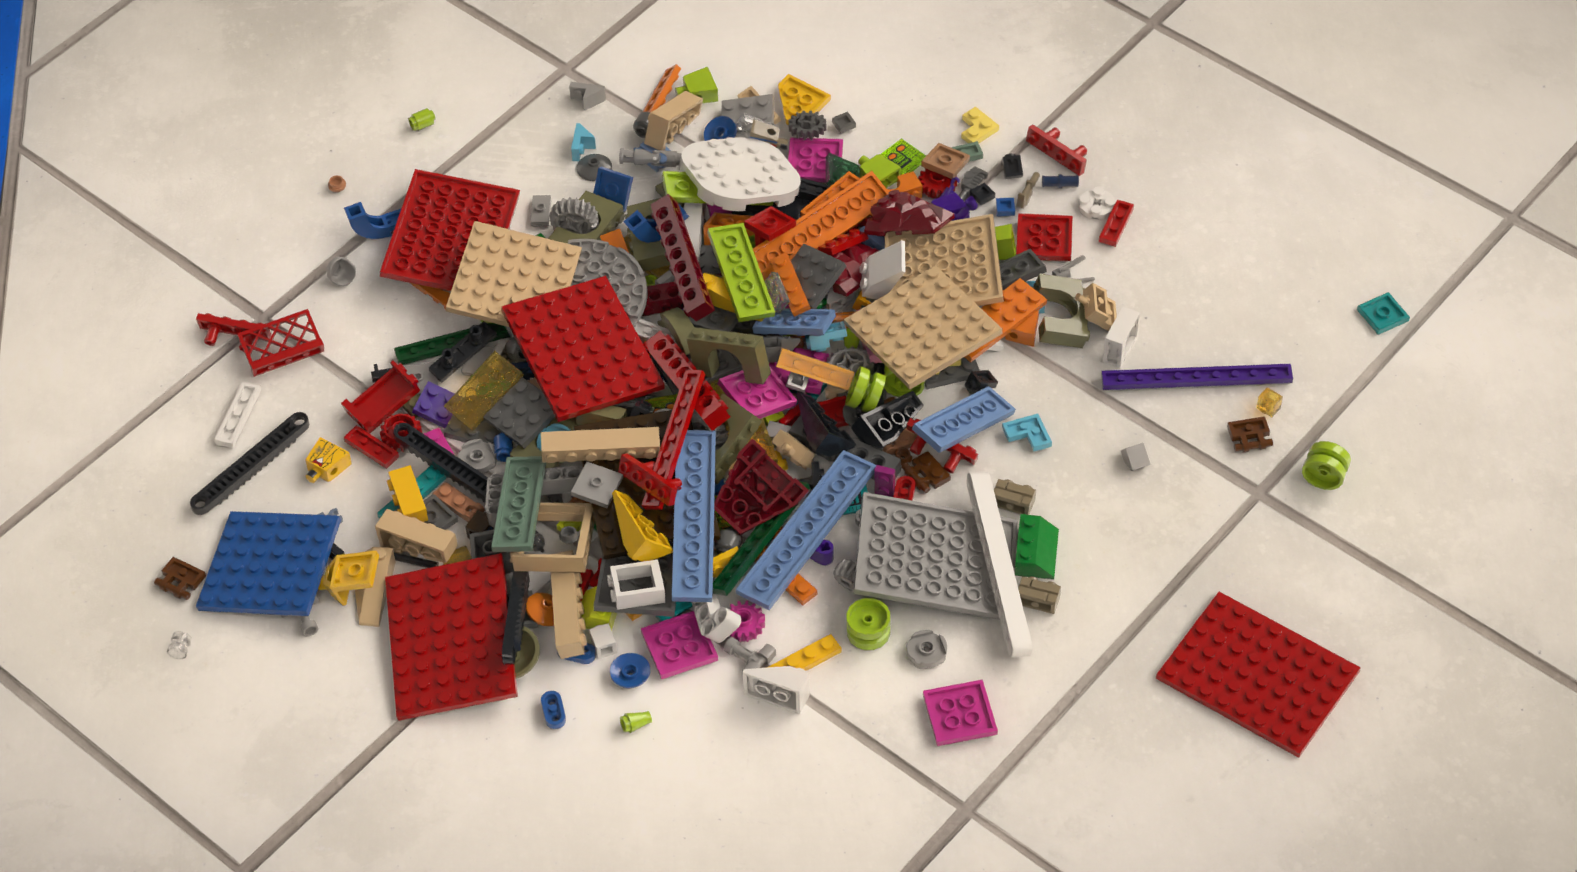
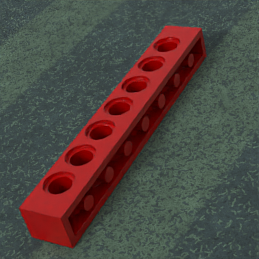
(674, 365)

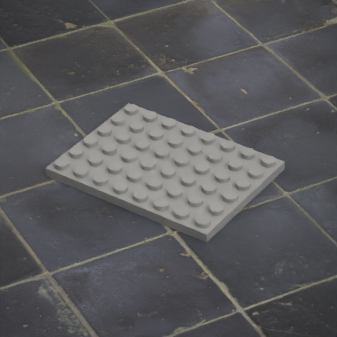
(925, 555)

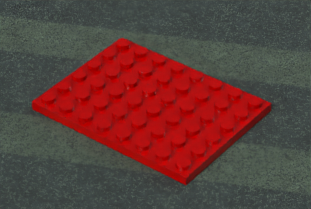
(438, 224)
(582, 348)
(449, 637)
(1258, 674)

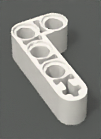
(715, 621)

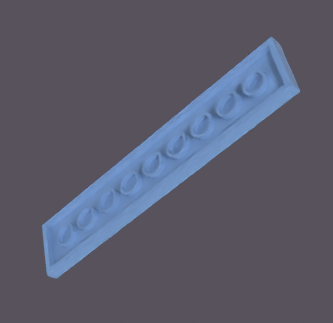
(694, 519)
(805, 530)

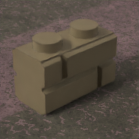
(1014, 496)
(1039, 594)

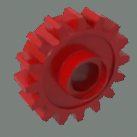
(934, 183)
(387, 429)

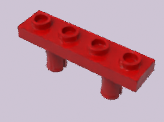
(1053, 148)
(227, 325)
(957, 451)
(649, 480)

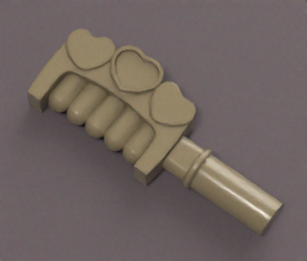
(1024, 197)

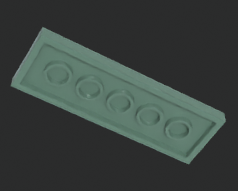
(519, 504)

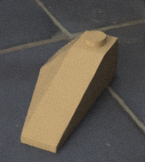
(372, 600)

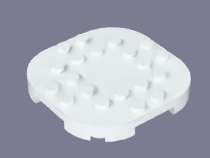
(740, 173)

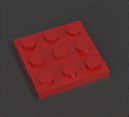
(1045, 235)

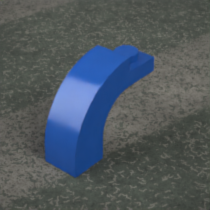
(371, 226)
(645, 228)

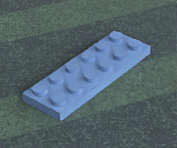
(963, 419)

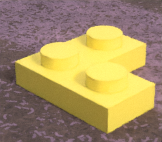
(981, 126)

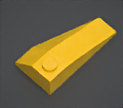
(718, 292)
(637, 532)

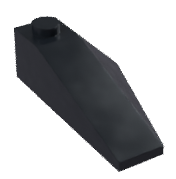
(888, 421)
(821, 429)

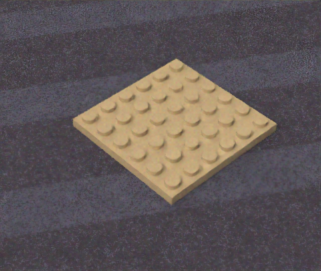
(962, 251)
(507, 268)
(923, 327)

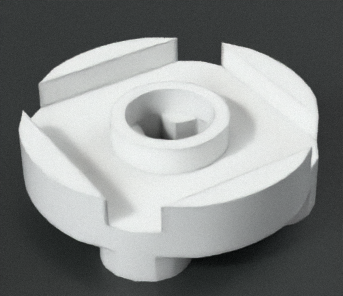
(1100, 196)

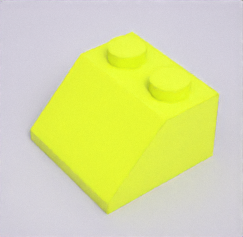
(595, 618)

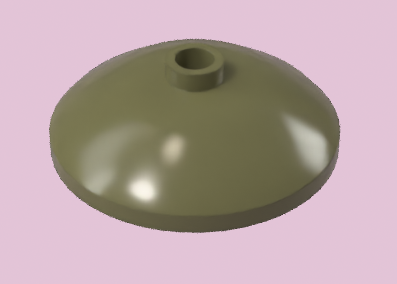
(529, 653)

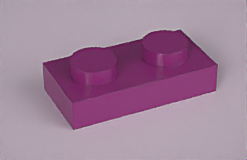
(884, 481)

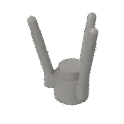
(1064, 270)

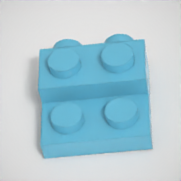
(836, 332)

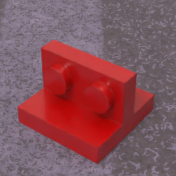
(769, 224)

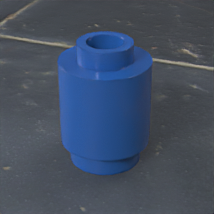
(502, 447)

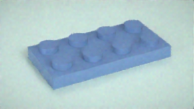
(811, 322)

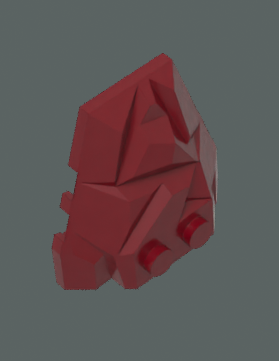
(906, 212)
(851, 277)
(756, 490)

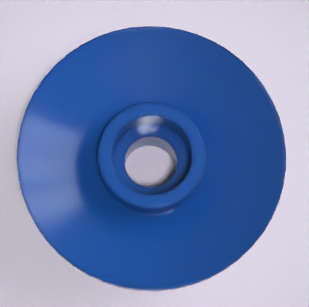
(718, 126)
(627, 664)

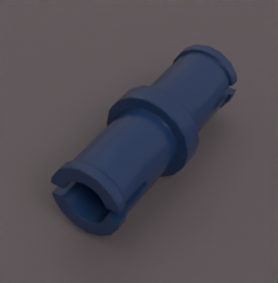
(1060, 181)

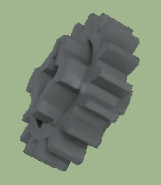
(807, 125)

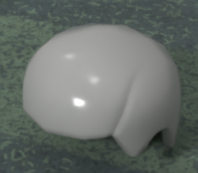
(341, 271)

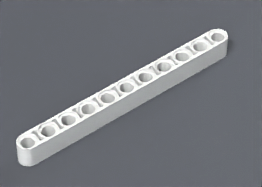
(999, 565)

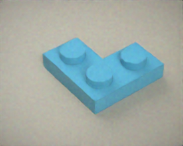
(1029, 427)

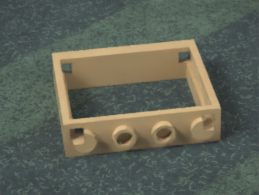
(560, 563)

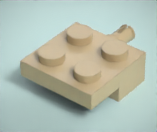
(1098, 306)
(793, 449)

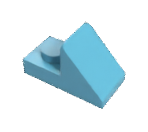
(582, 140)

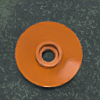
(541, 609)

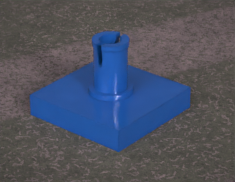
(613, 186)

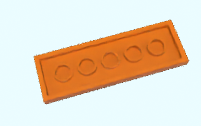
(1018, 305)

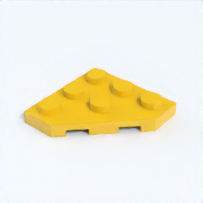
(800, 96)

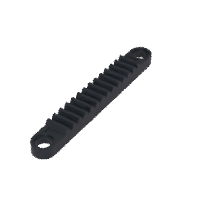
(443, 460)
(249, 463)
(515, 616)

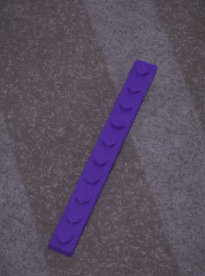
(1196, 376)

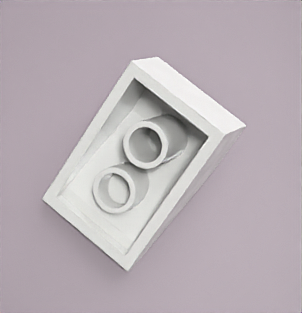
(882, 271)
(778, 686)

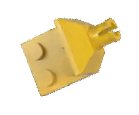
(349, 573)

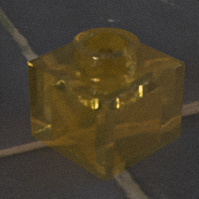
(1269, 402)

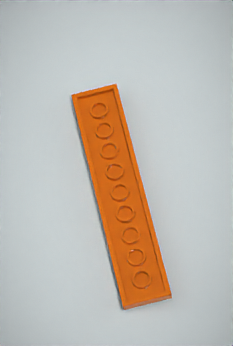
(825, 221)

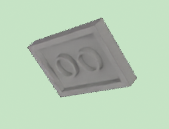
(756, 106)

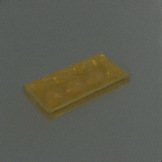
(483, 390)

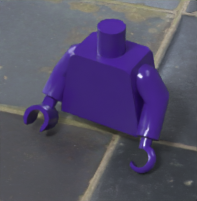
(952, 202)

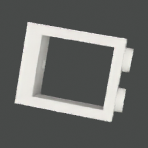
(1121, 337)
(636, 597)

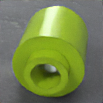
(422, 119)

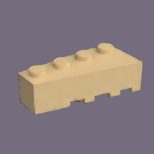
(671, 119)
(415, 537)

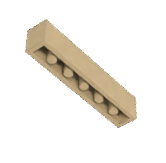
(599, 444)
(567, 612)

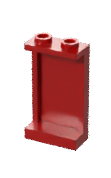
(382, 398)

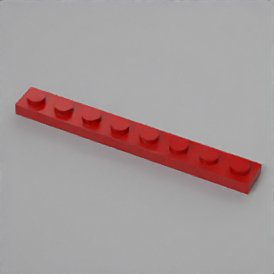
(676, 431)

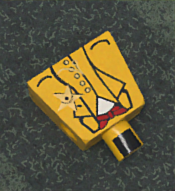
(326, 461)

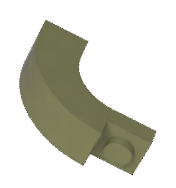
(678, 325)

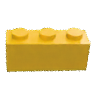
(407, 493)

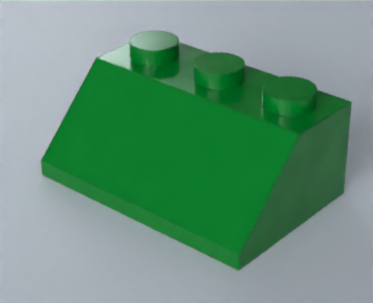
(1036, 547)

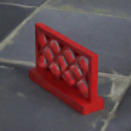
(287, 356)

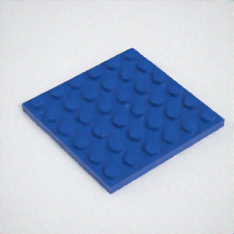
(269, 563)

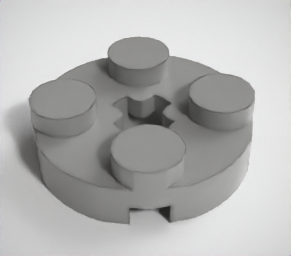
(483, 449)
(926, 659)

